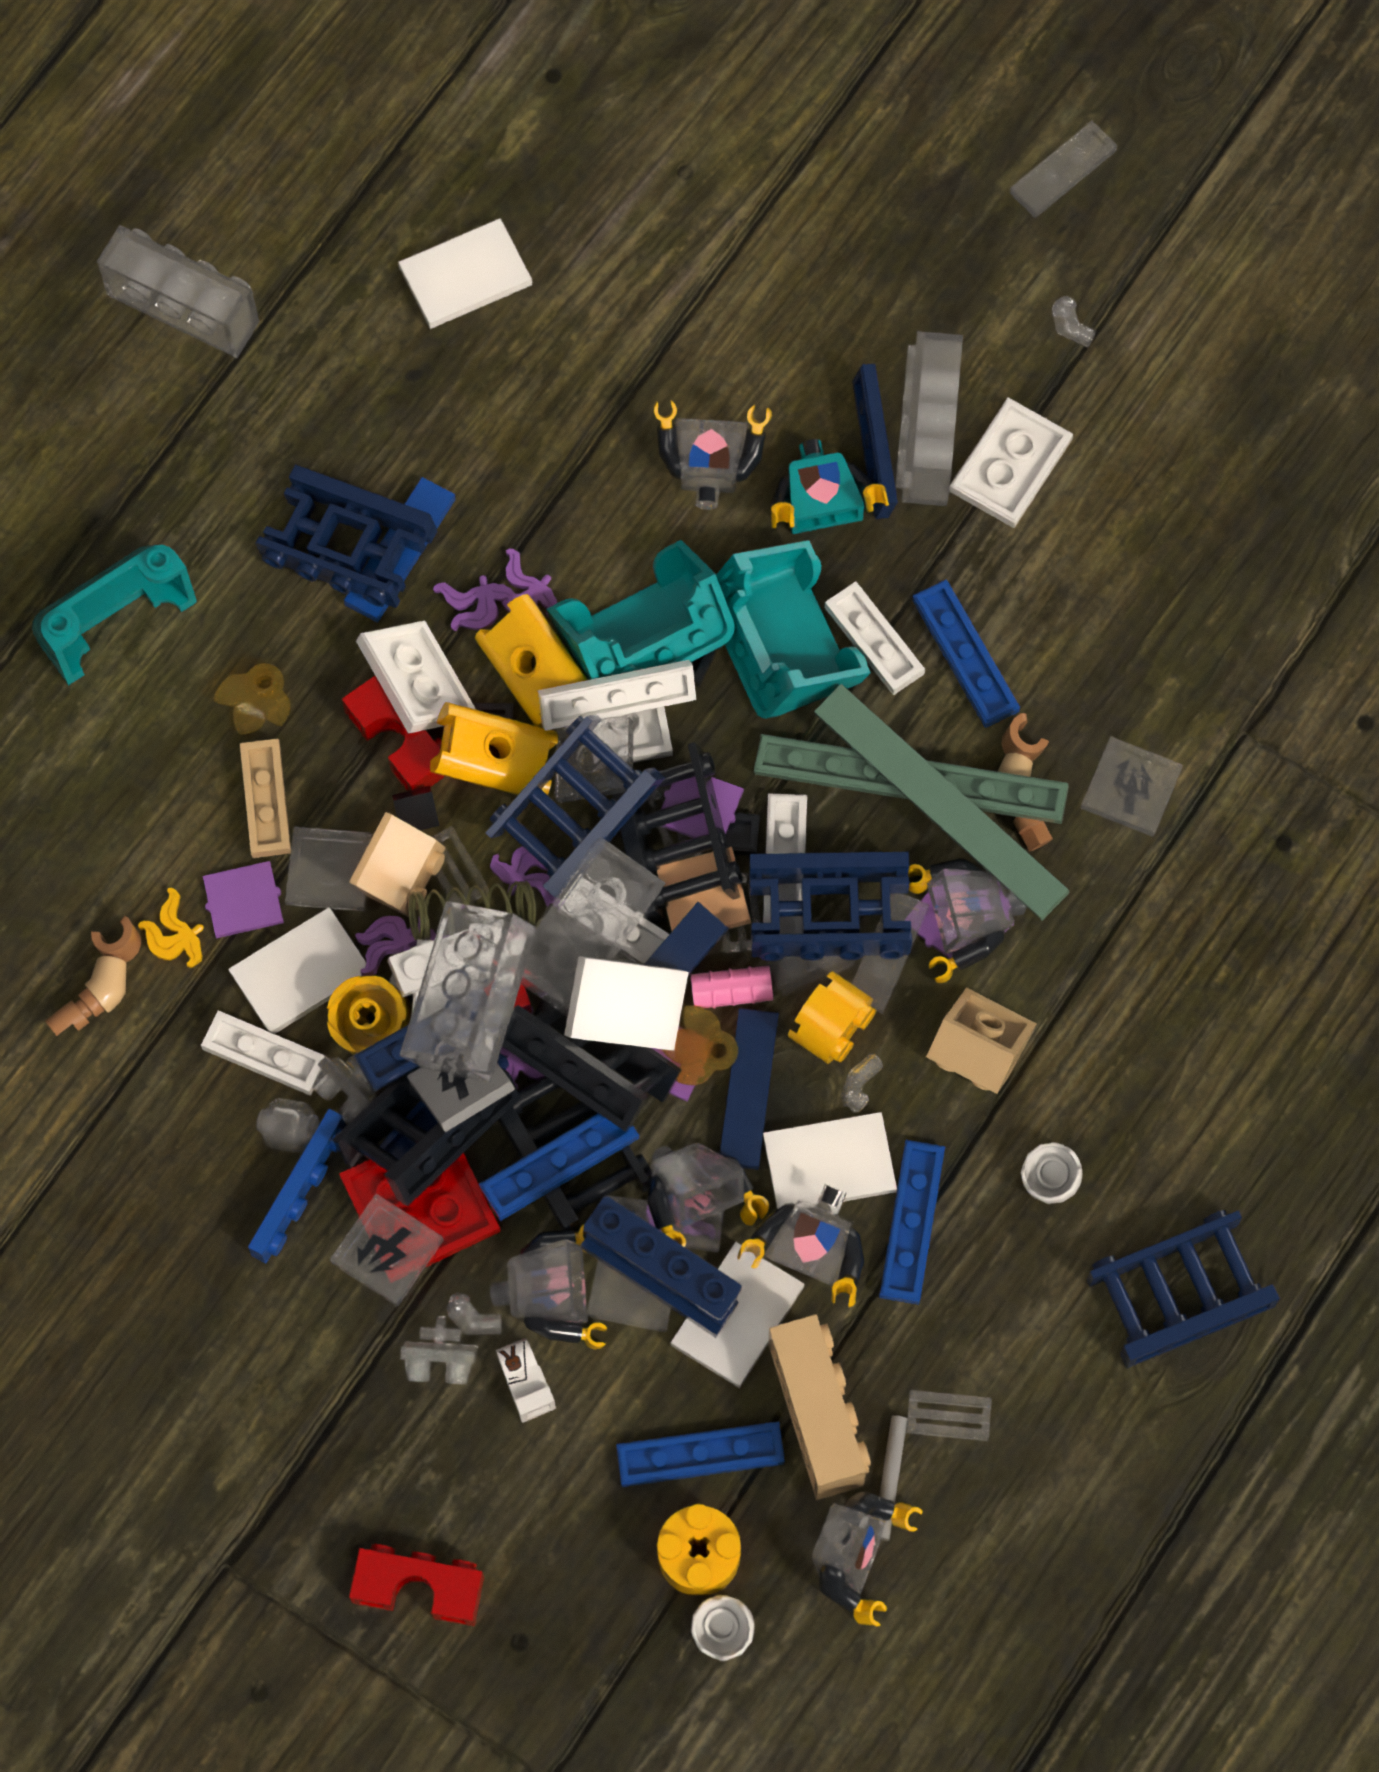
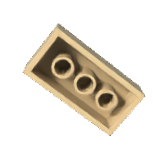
(816, 1406)

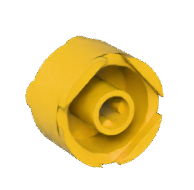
(355, 1000)
(832, 1018)
(699, 1574)

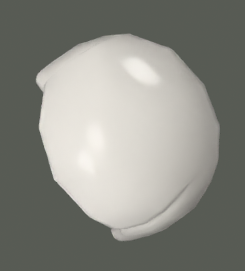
(1051, 1173)
(722, 1627)

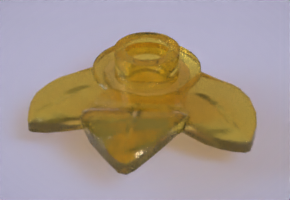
(252, 703)
(695, 1045)

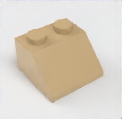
(397, 864)
(980, 1040)

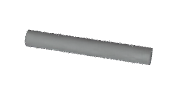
(892, 1464)

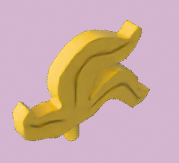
(172, 946)

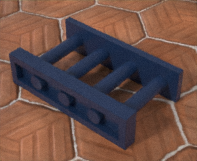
(612, 813)
(1179, 1329)

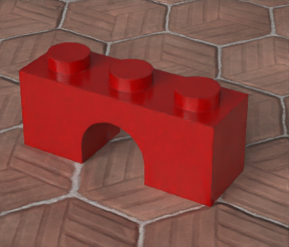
(372, 714)
(382, 1574)

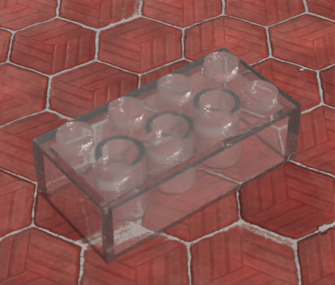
(178, 290)
(929, 418)
(588, 919)
(468, 991)

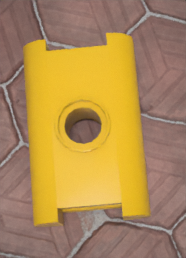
(514, 643)
(467, 753)

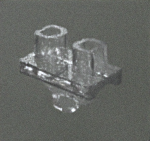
(338, 1076)
(457, 1357)

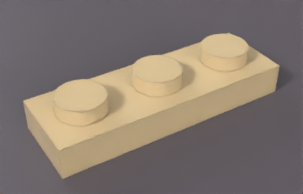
(265, 798)

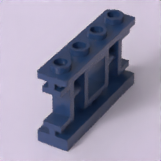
(355, 509)
(822, 876)
(660, 1266)

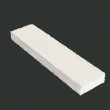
(617, 694)
(786, 835)

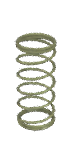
(425, 933)

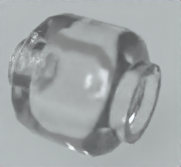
(287, 1125)

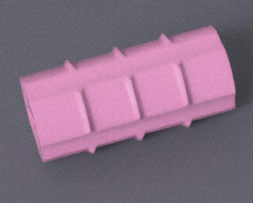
(732, 987)

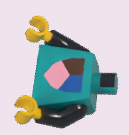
(823, 491)

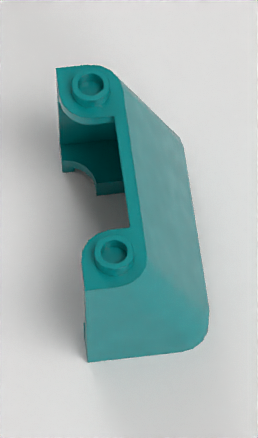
(147, 571)
(657, 626)
(780, 632)

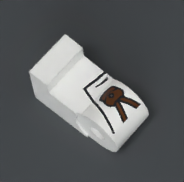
(525, 1380)

